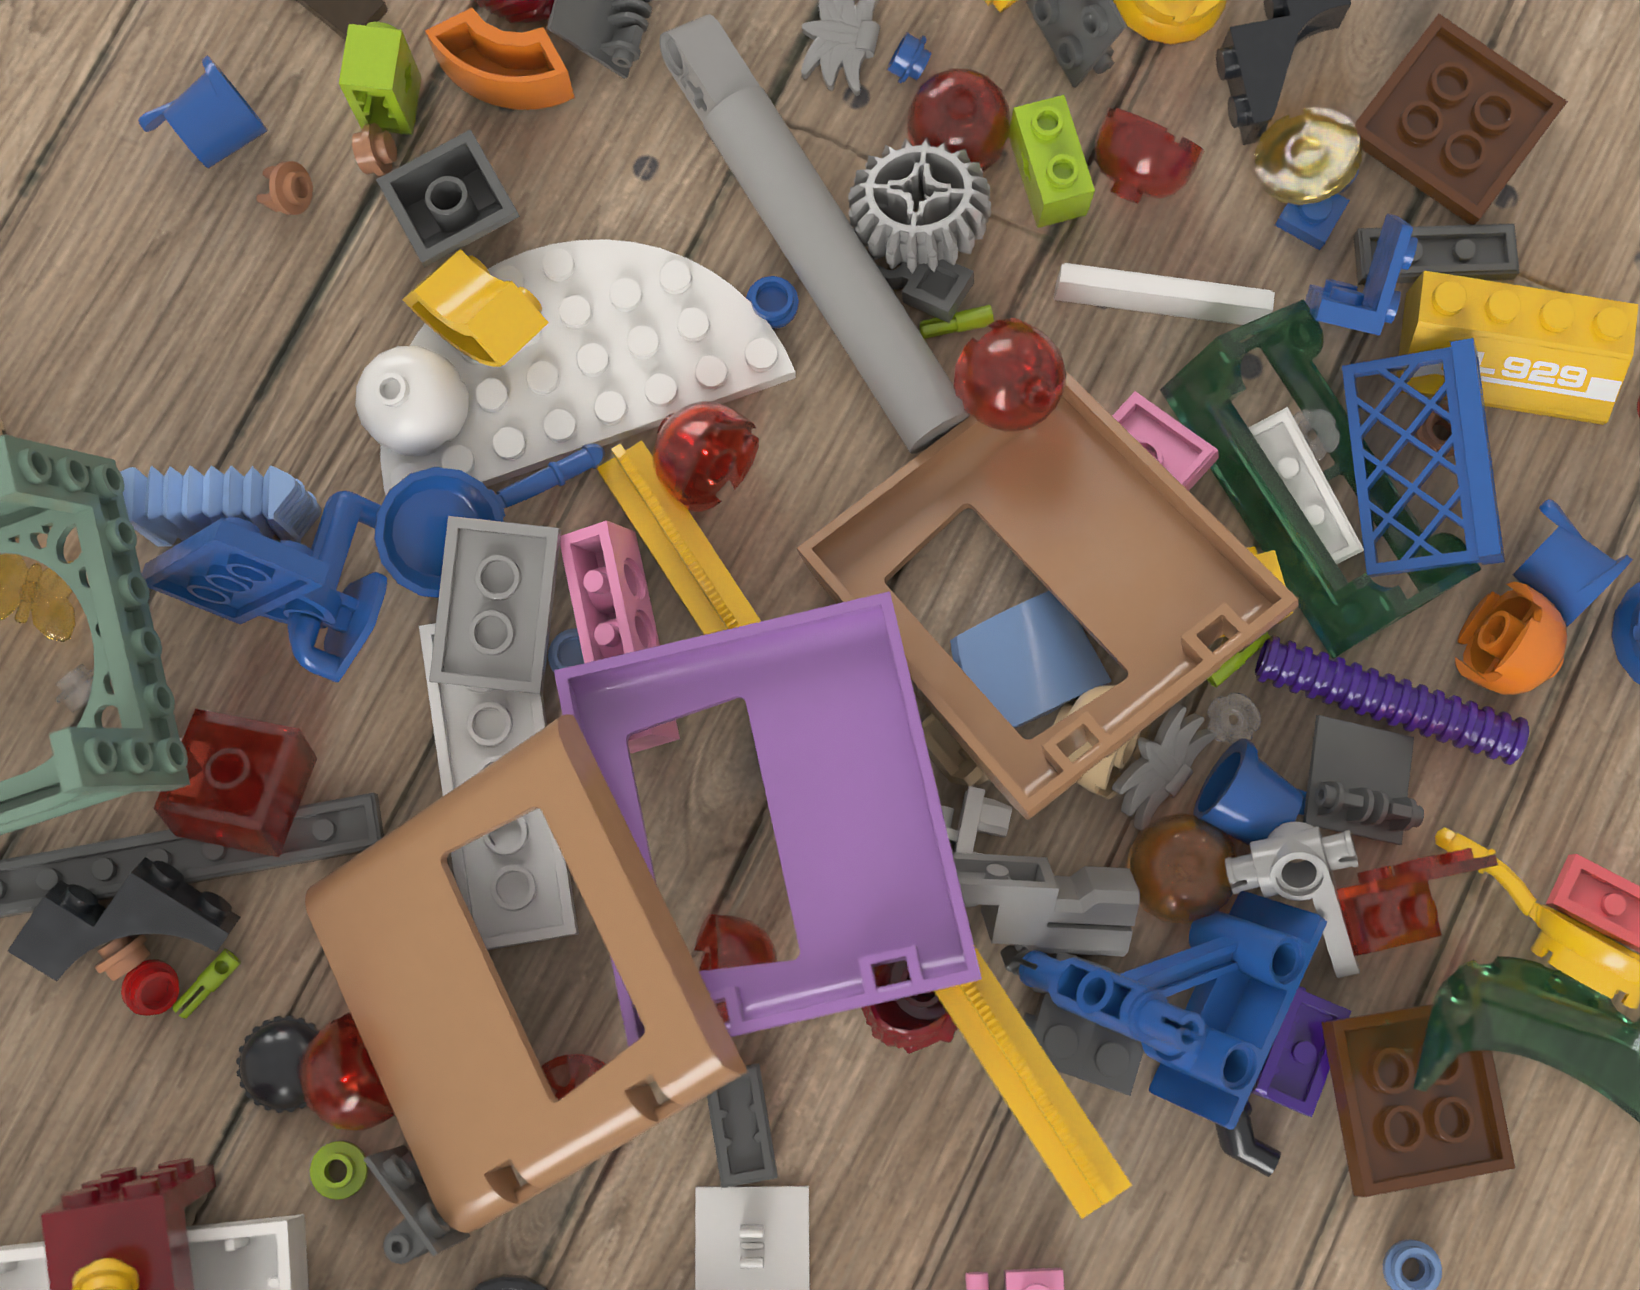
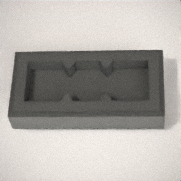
(742, 1130)

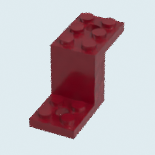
(128, 1221)

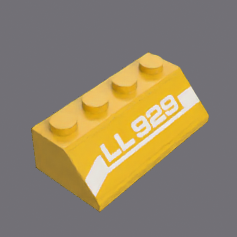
(1533, 344)

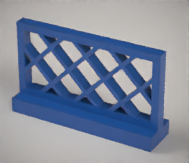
(1471, 453)

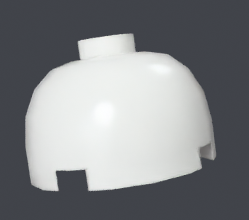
(411, 400)

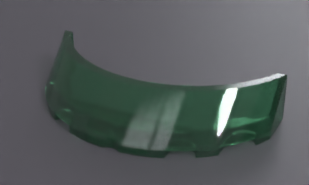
(1536, 1015)

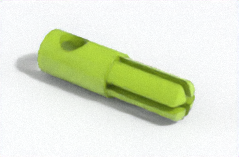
(961, 321)
(1236, 661)
(211, 979)

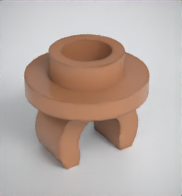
(288, 187)

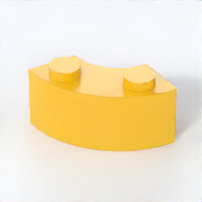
(477, 311)

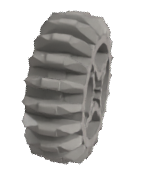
(945, 222)

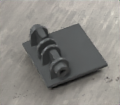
(603, 29)
(1079, 33)
(1360, 781)
(423, 1227)

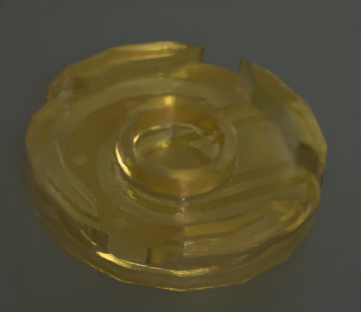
(1308, 156)

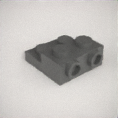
(1084, 1047)

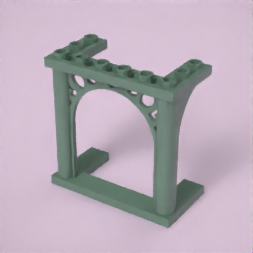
(91, 763)

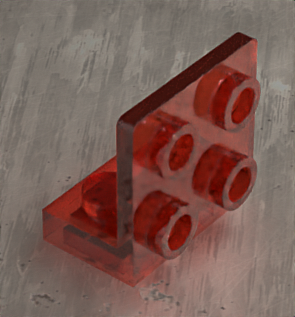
(1399, 908)

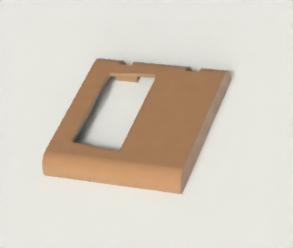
(1103, 536)
(442, 1017)

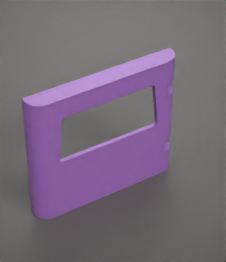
(843, 792)

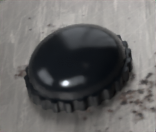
(272, 1062)

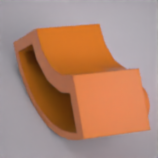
(500, 65)

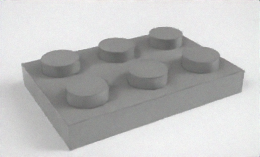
(495, 605)

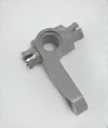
(1310, 879)

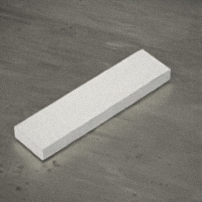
(1162, 294)

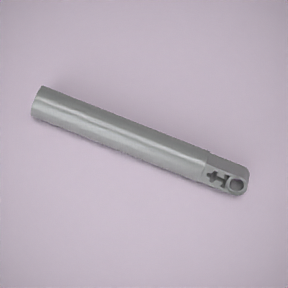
(813, 233)

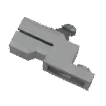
(1049, 912)

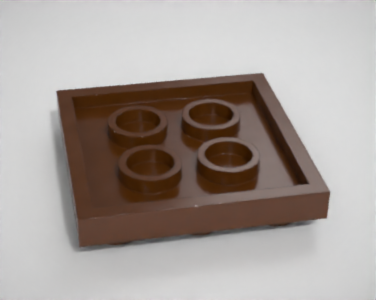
(1456, 119)
(1404, 1135)

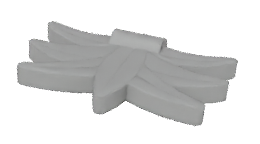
(841, 39)
(1163, 765)

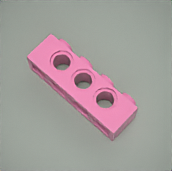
(612, 604)

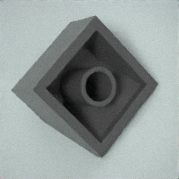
(447, 198)

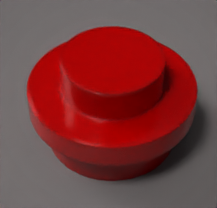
(150, 988)

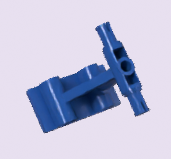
(1244, 983)

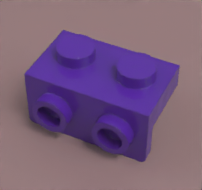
(1298, 1058)

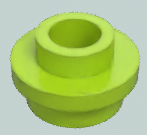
(356, 1170)

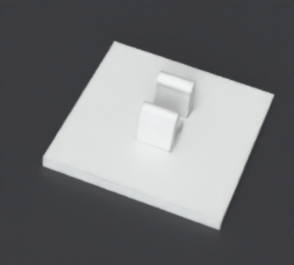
(752, 1238)

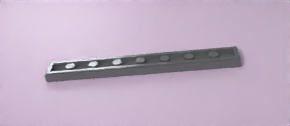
(316, 834)

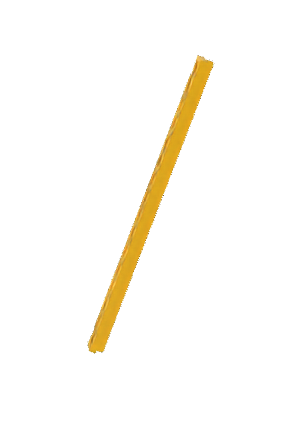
(977, 1008)

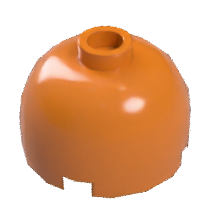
(1512, 641)

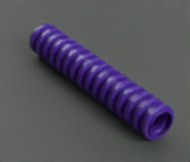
(1393, 700)

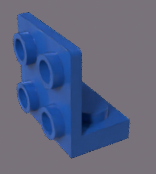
(1367, 311)

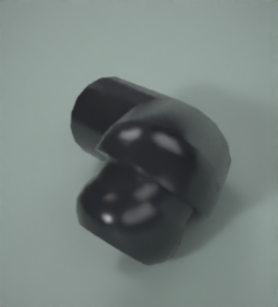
(1244, 1147)

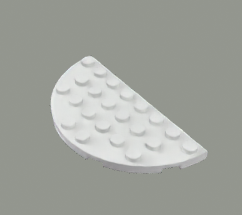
(622, 351)

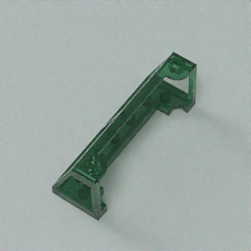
(1202, 401)

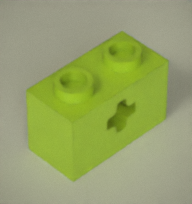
(380, 77)
(1051, 161)

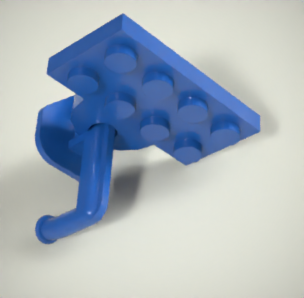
(248, 575)

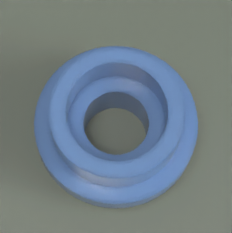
(1429, 1266)

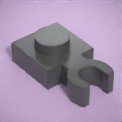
(929, 291)

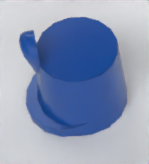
(209, 117)
(1568, 567)
(1247, 795)

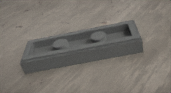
(1457, 250)

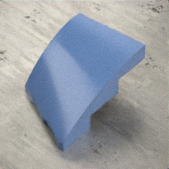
(1030, 659)

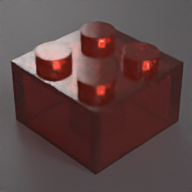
(242, 783)

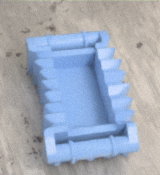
(183, 505)

